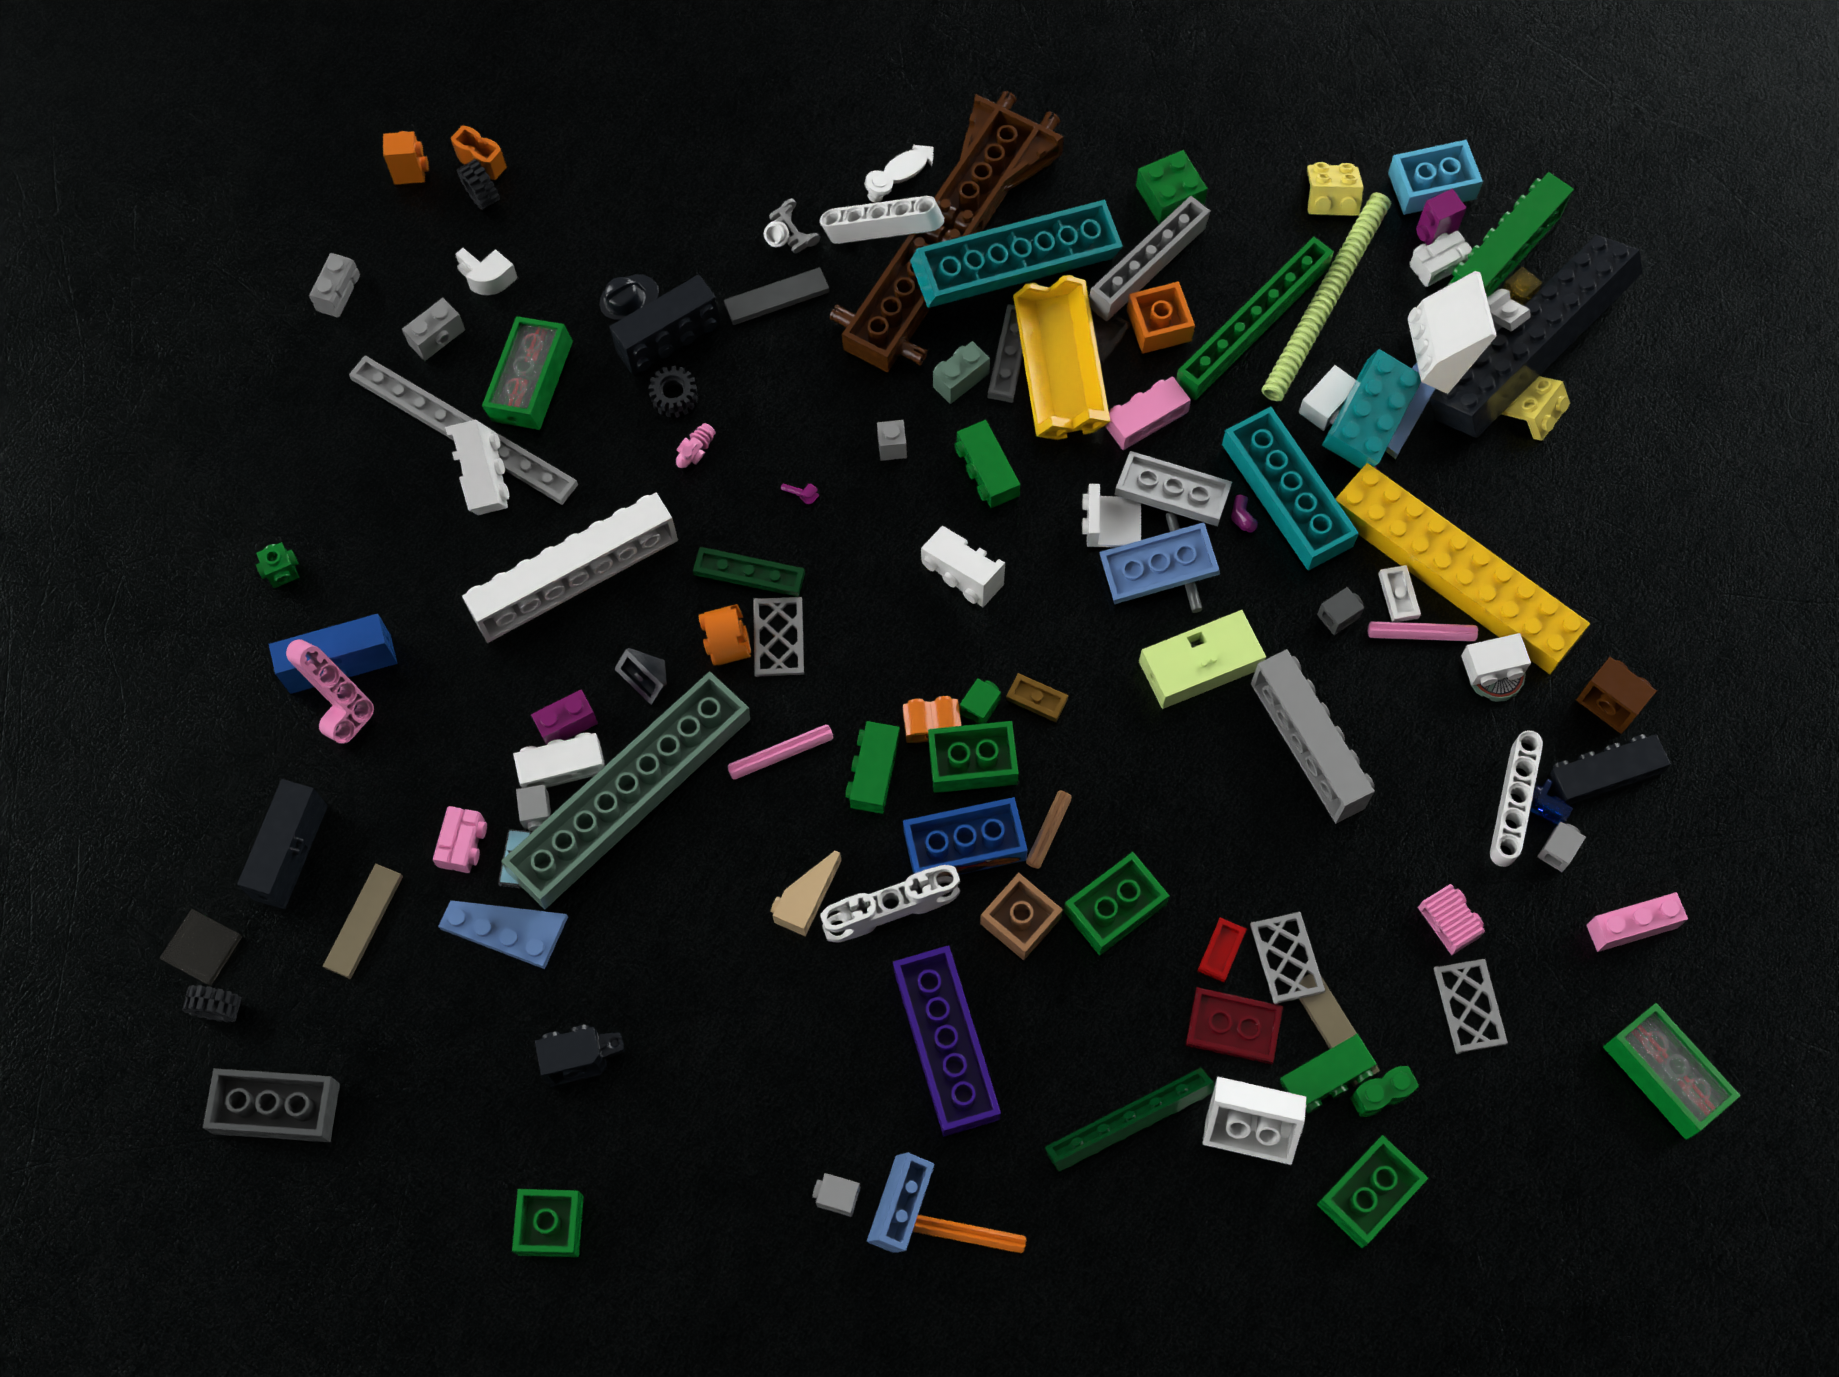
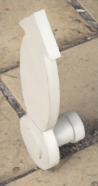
(897, 171)

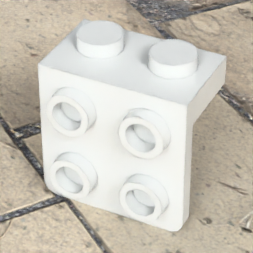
(1110, 519)

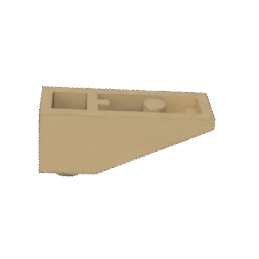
(803, 898)

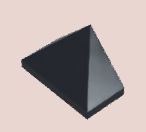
(643, 673)

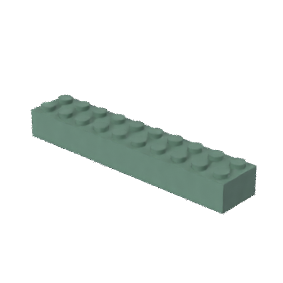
(626, 790)

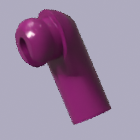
(1241, 517)

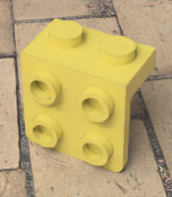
(1334, 189)
(1540, 406)

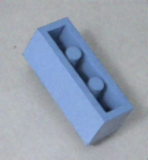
(900, 1202)

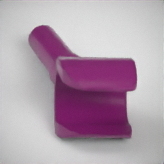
(807, 495)

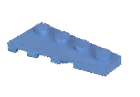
(512, 931)

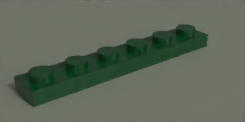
(1130, 1119)

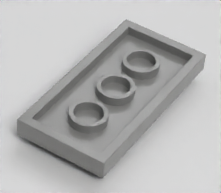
(1173, 488)

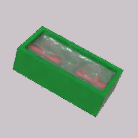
(527, 373)
(1671, 1071)

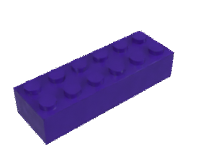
(946, 1041)

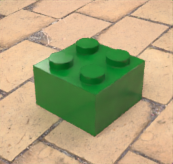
(1169, 184)
(548, 1223)

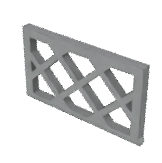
(797, 648)
(1272, 975)
(1486, 988)

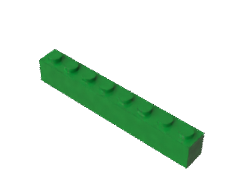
(1254, 318)

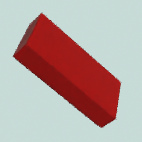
(1222, 949)

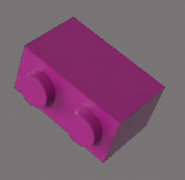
(1440, 216)
(565, 718)

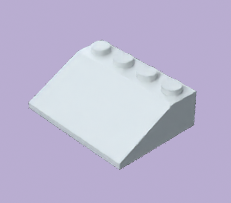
(1451, 331)

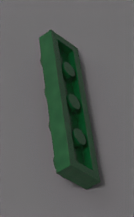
(749, 571)

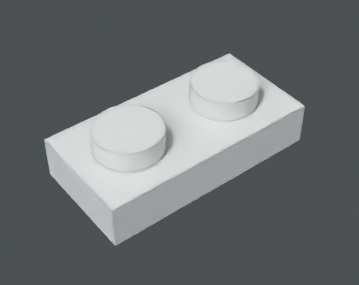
(1399, 594)

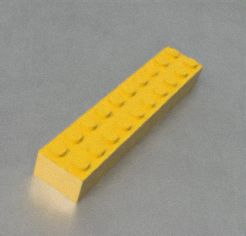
(1460, 567)

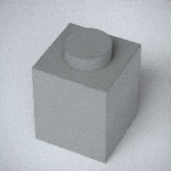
(891, 440)
(533, 806)
(1561, 846)
(836, 1194)

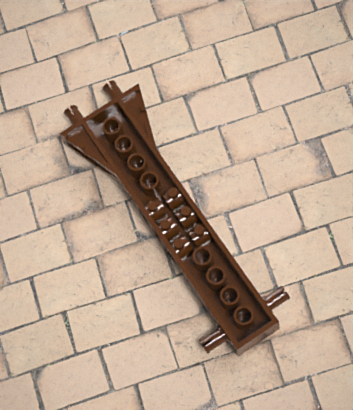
(996, 156)

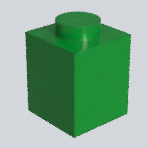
(980, 701)

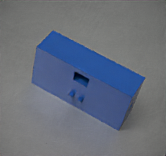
(351, 646)

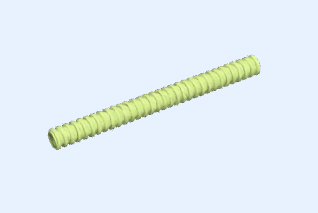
(1326, 297)

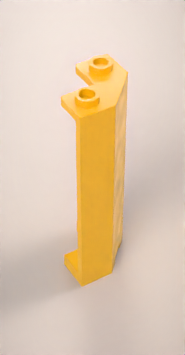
(1061, 358)

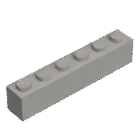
(1148, 258)

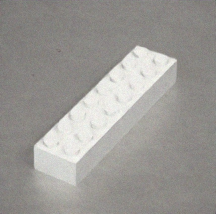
(571, 567)

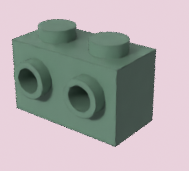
(961, 372)

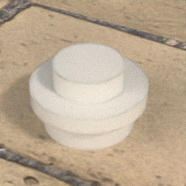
(776, 234)

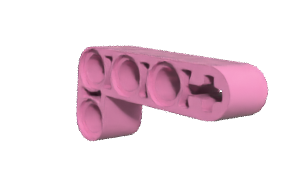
(343, 702)

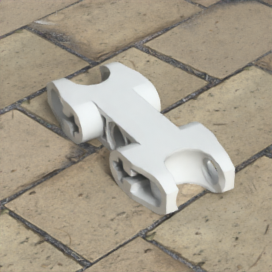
(915, 895)

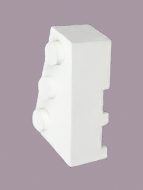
(480, 466)
(962, 566)

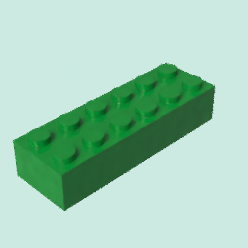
(1516, 233)

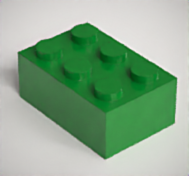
(973, 756)
(1116, 903)
(1372, 1191)

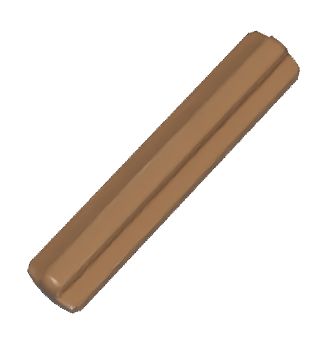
(1048, 829)

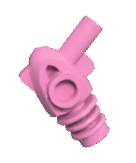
(691, 450)

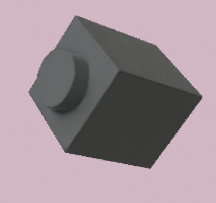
(1341, 610)

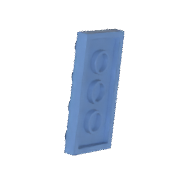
(1159, 563)

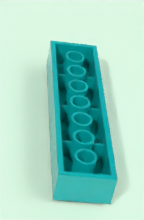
(1015, 253)

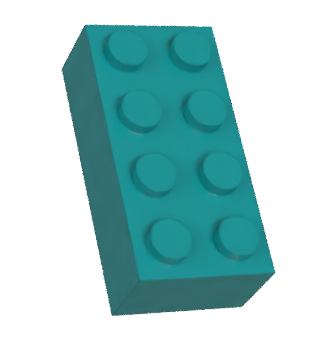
(1373, 410)

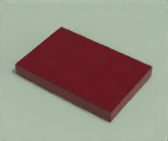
(1234, 1025)

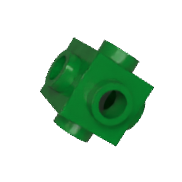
(277, 564)

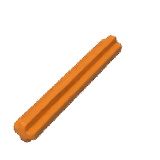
(970, 1234)

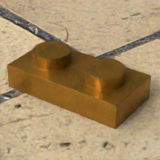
(1037, 697)

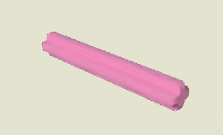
(1423, 631)
(780, 751)

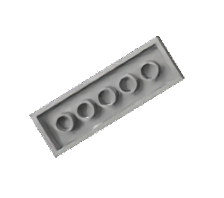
(1312, 736)

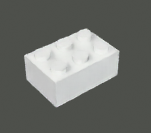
(1254, 1120)

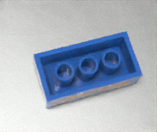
(967, 838)

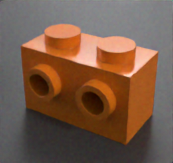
(405, 157)

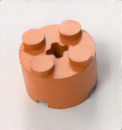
(726, 635)

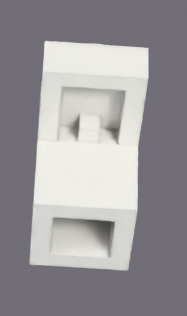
(490, 275)
(1505, 311)

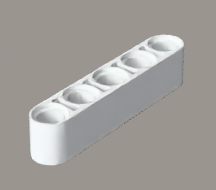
(882, 219)
(1513, 810)

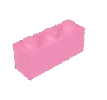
(1147, 412)
(1637, 922)

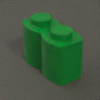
(1378, 1092)

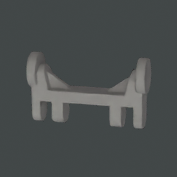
(797, 240)

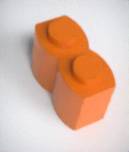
(471, 146)
(925, 715)

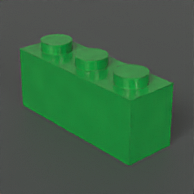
(987, 464)
(873, 767)
(1330, 1073)

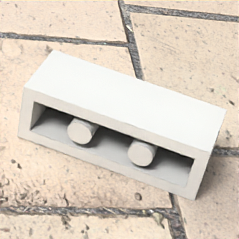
(559, 761)

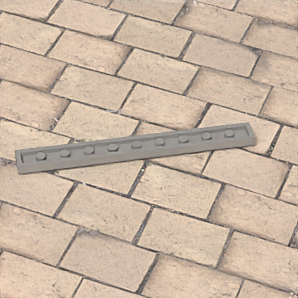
(440, 415)

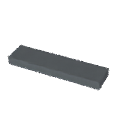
(776, 296)
(1008, 360)

